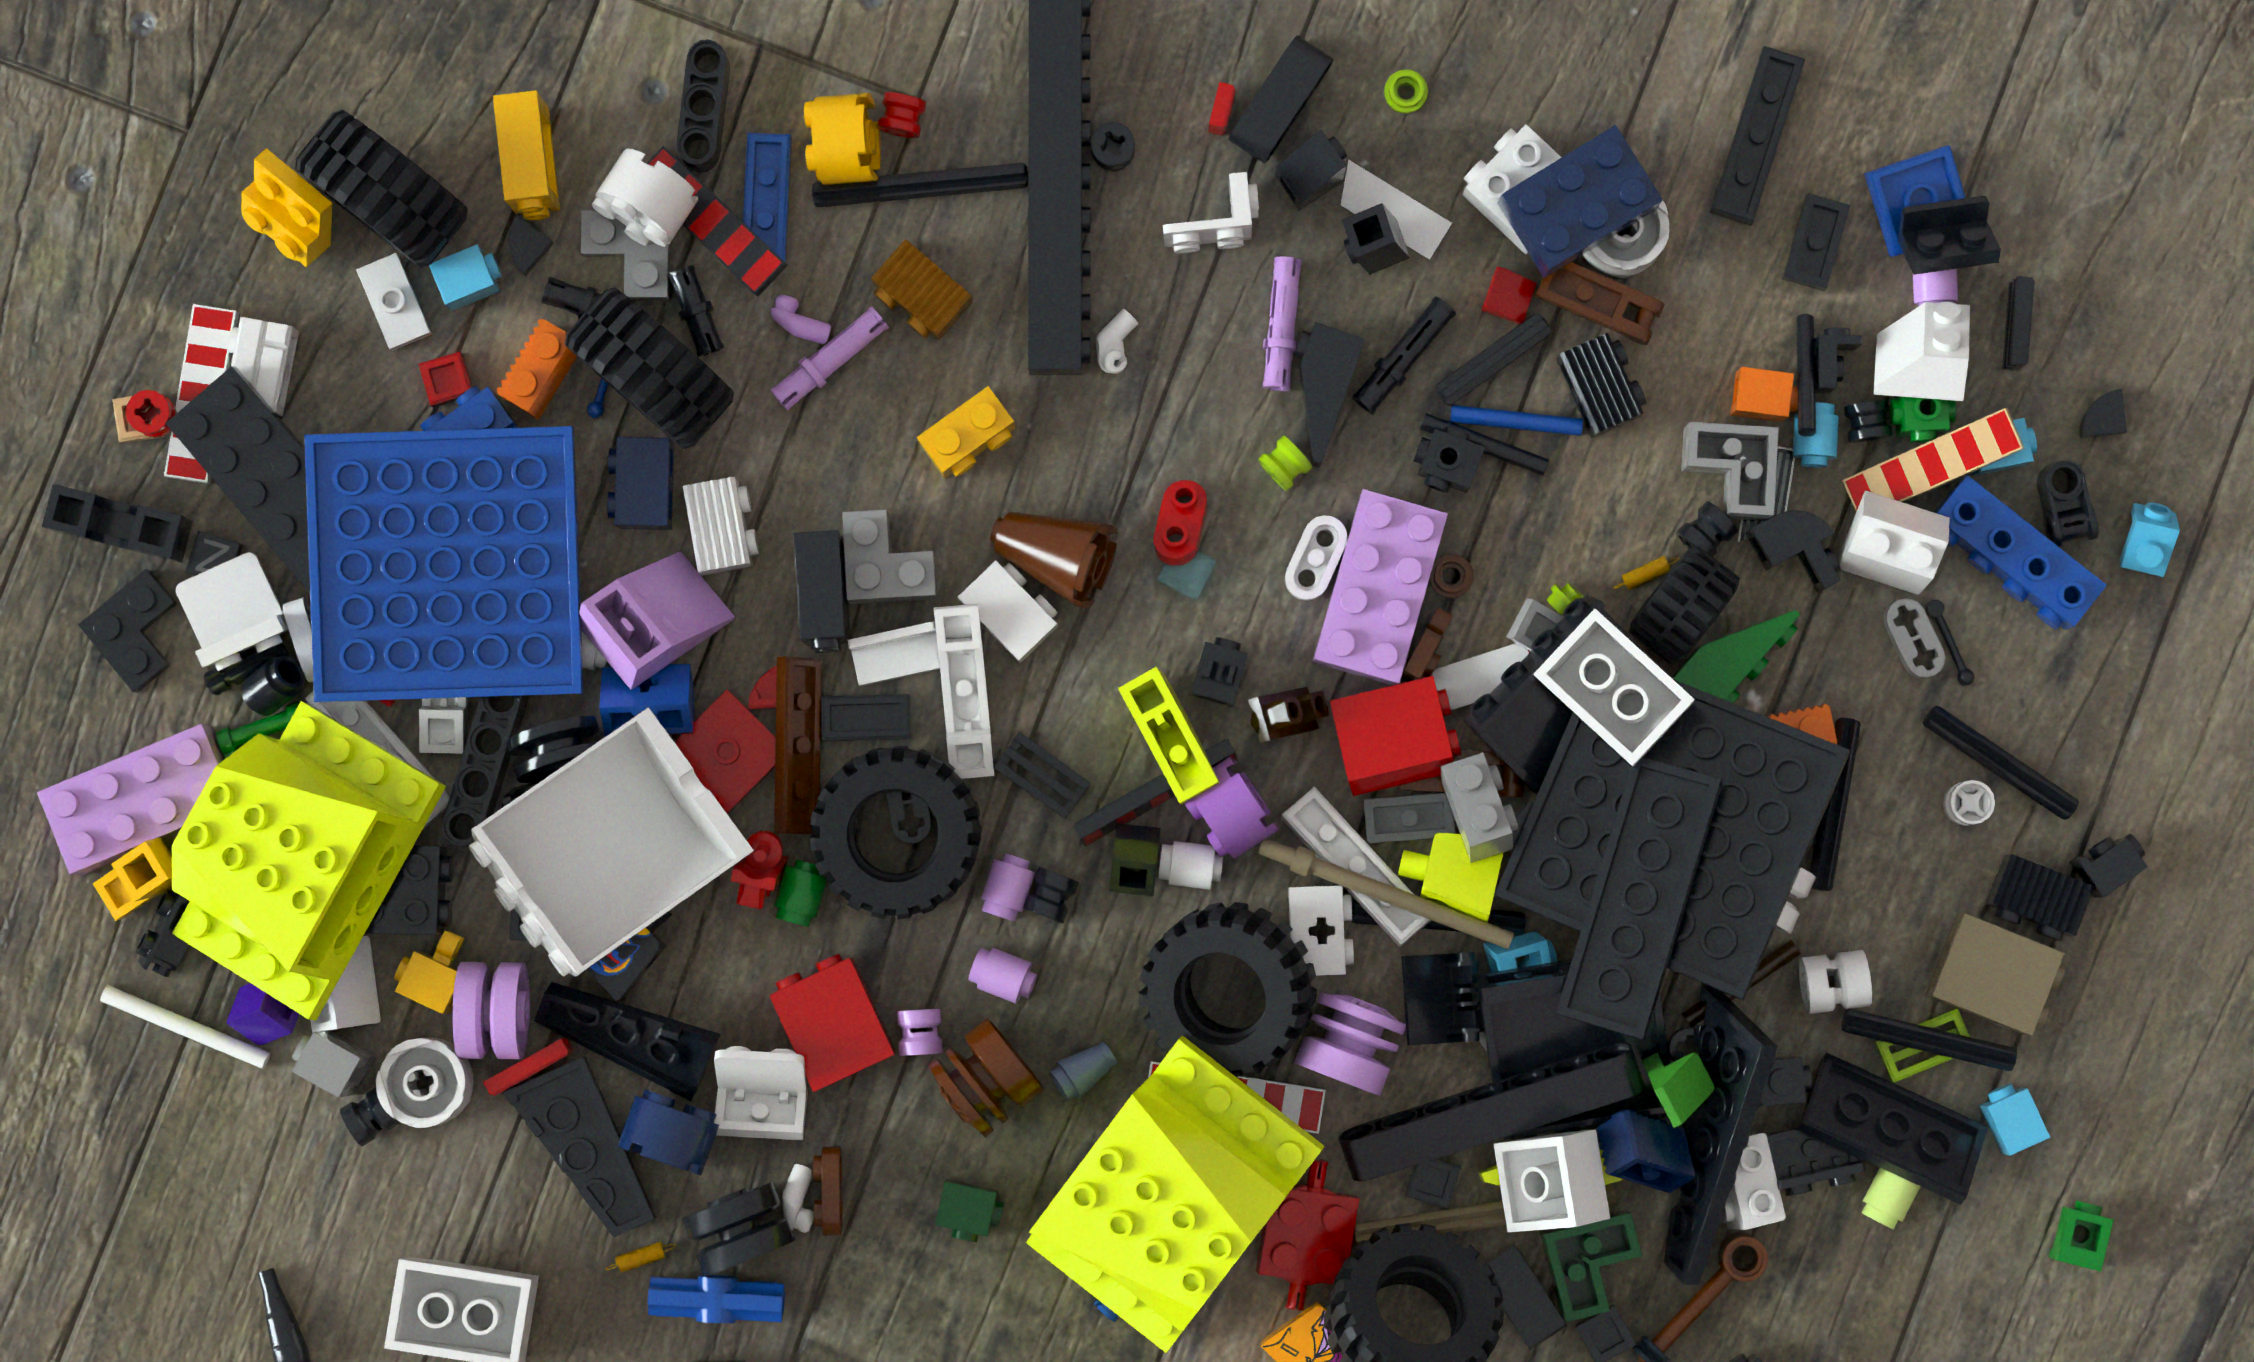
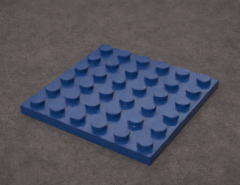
(444, 564)

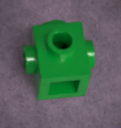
(1912, 423)

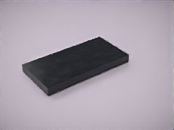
(1893, 1128)

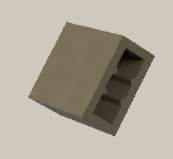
(1996, 975)

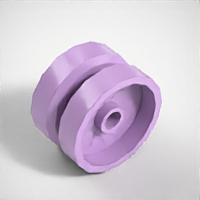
(491, 1010)

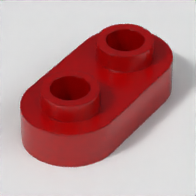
(1180, 519)

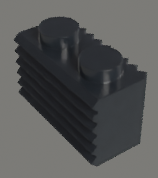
(1601, 384)
(2039, 896)

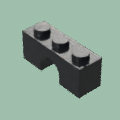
(117, 523)

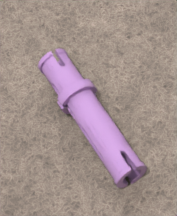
(1281, 332)
(829, 358)

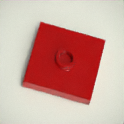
(729, 750)

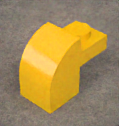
(136, 878)

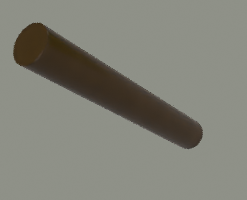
(1767, 966)

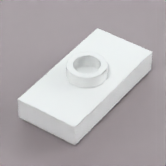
(394, 301)

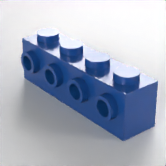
(2018, 555)

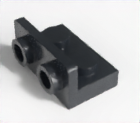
(1947, 235)

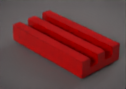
(528, 1066)

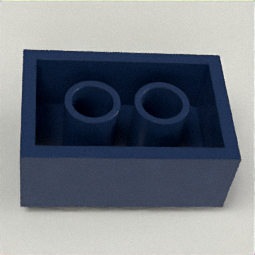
(1579, 201)

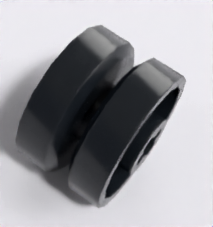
(738, 1228)

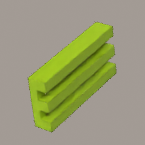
(1889, 1059)

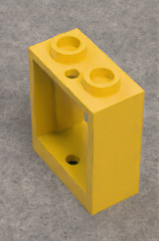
(526, 154)

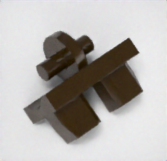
(1287, 713)

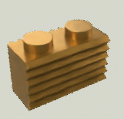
(921, 291)

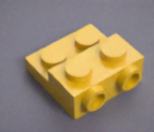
(287, 210)

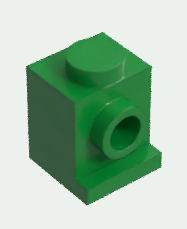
(2092, 1249)

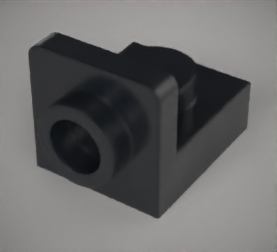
(1829, 366)

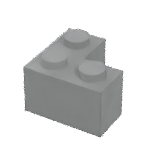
(1746, 459)
(876, 572)

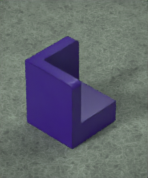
(260, 1016)

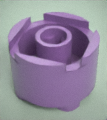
(1232, 812)

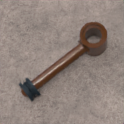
(1654, 1349)

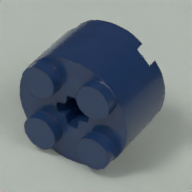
(668, 1133)

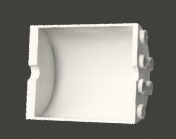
(607, 845)

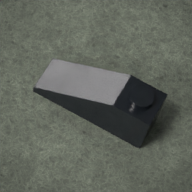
(1325, 375)

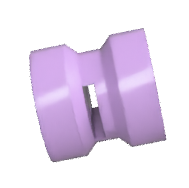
(919, 1042)

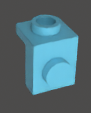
(2150, 539)

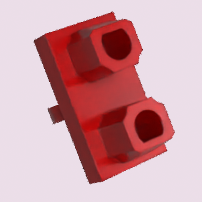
(759, 870)

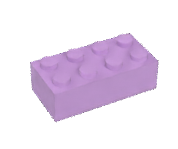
(1379, 587)
(130, 799)

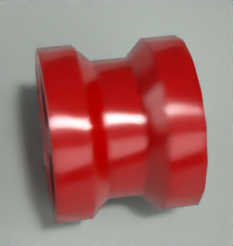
(901, 115)
(158, 414)

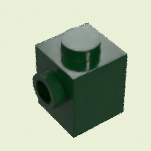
(968, 1210)

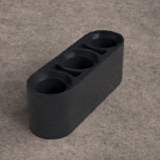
(699, 85)
(1281, 99)

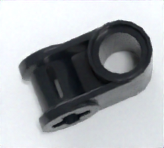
(2068, 506)

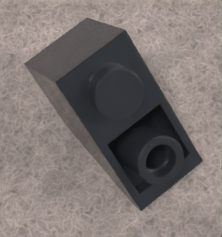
(1312, 169)

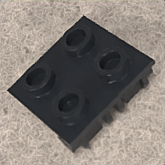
(1440, 998)

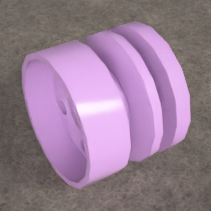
(1350, 1042)

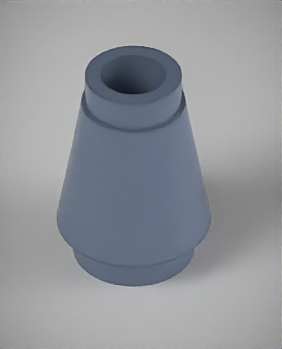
(1081, 1071)

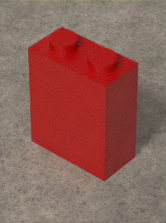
(1394, 735)
(832, 1021)

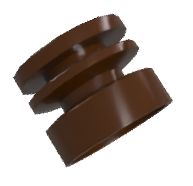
(985, 1078)

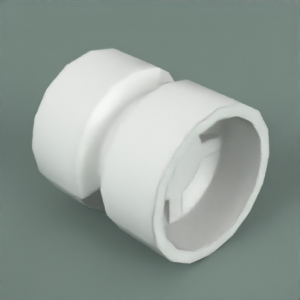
(1850, 978)

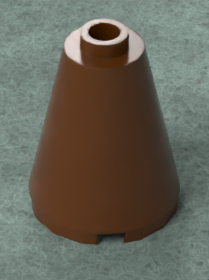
(1058, 552)

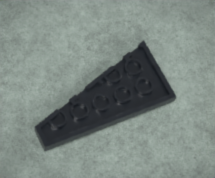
(1718, 1131)

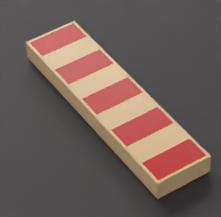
(1939, 460)

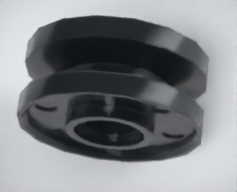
(551, 746)

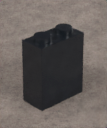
(821, 590)

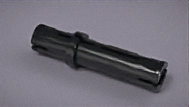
(1372, 395)

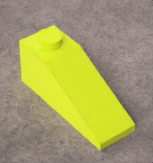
(1169, 734)

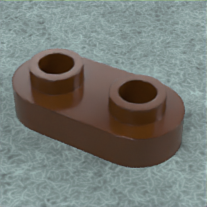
(829, 1210)

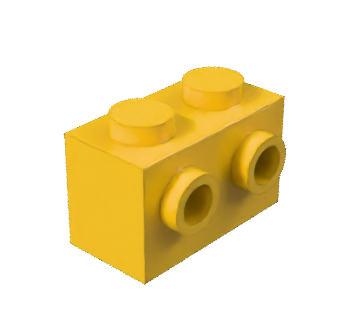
(966, 433)

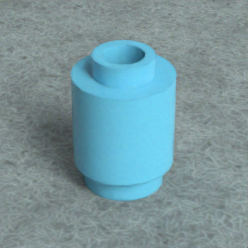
(1822, 446)

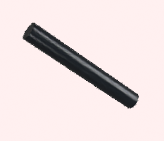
(1806, 375)
(1492, 446)

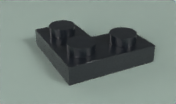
(120, 626)

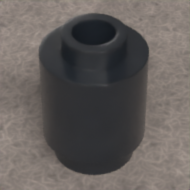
(273, 685)

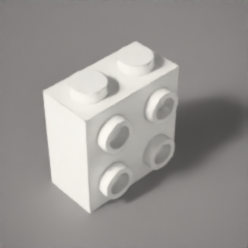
(1517, 159)

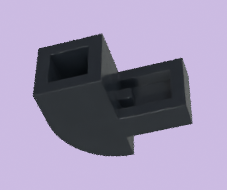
(1799, 535)

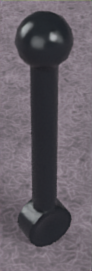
(1935, 610)

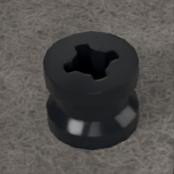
(1116, 154)
(1868, 421)

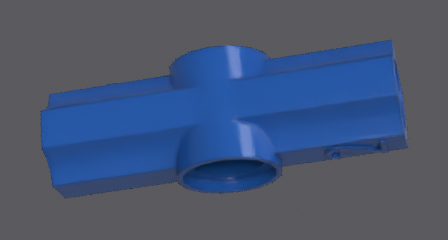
(716, 1299)

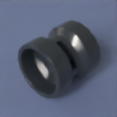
(1708, 529)
(1051, 894)
(366, 1118)

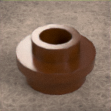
(1455, 562)

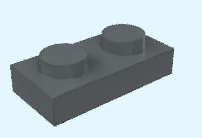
(1407, 818)

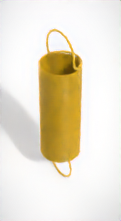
(1646, 573)
(640, 1257)

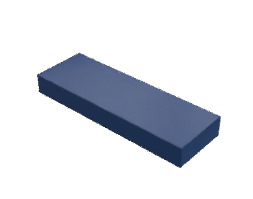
(768, 188)

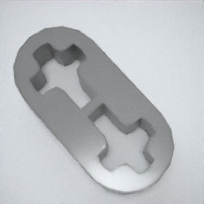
(1923, 634)

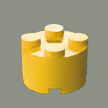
(843, 139)

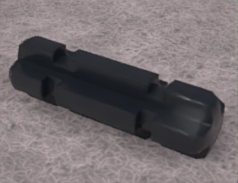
(220, 681)

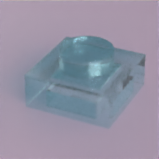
(1190, 577)

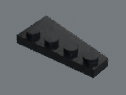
(639, 1040)
(580, 1134)

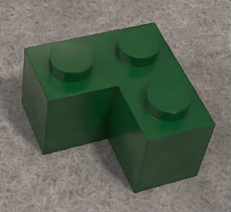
(1575, 1261)

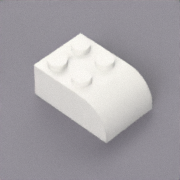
(1614, 687)
(461, 1311)

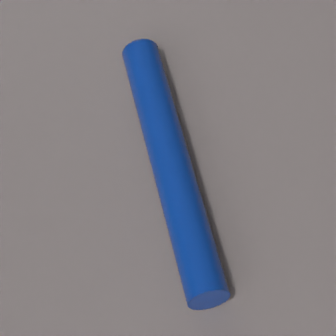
(1516, 420)

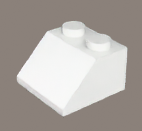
(1925, 353)
(1894, 543)
(1552, 1181)

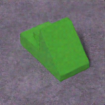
(1679, 1085)

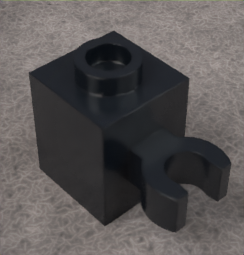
(1219, 671)

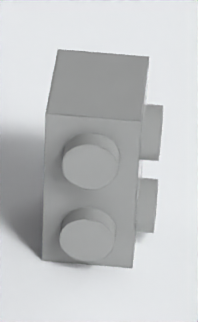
(1477, 808)

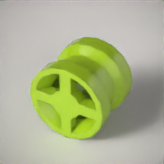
(1285, 463)

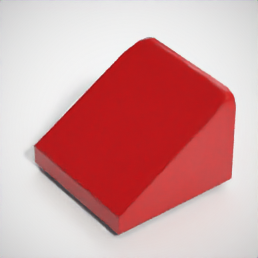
(1508, 295)

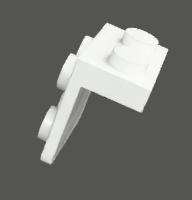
(1225, 232)
(232, 611)
(760, 1093)

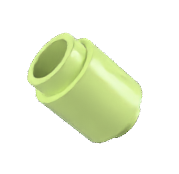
(1889, 1198)

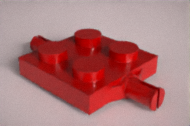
(1308, 1236)

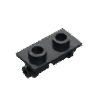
(160, 944)

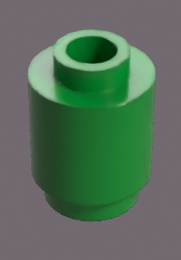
(800, 893)

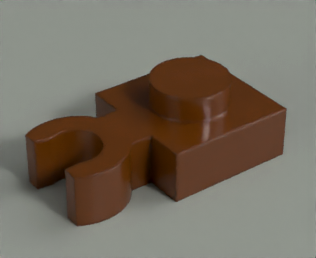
(1424, 659)

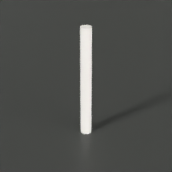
(185, 1026)

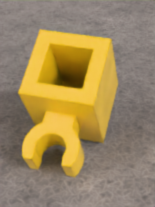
(431, 978)

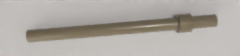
(1304, 862)

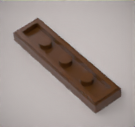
(797, 743)

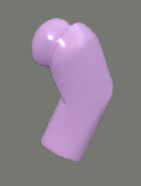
(796, 324)

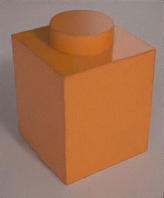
(1764, 394)

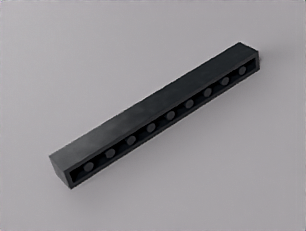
(1056, 187)

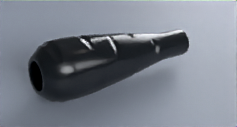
(282, 1326)

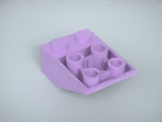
(652, 617)

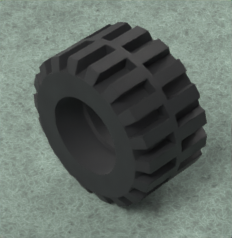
(1684, 605)

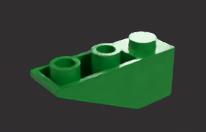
(1728, 660)

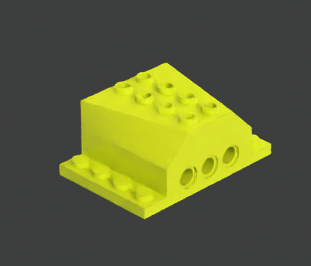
(296, 854)
(1173, 1193)

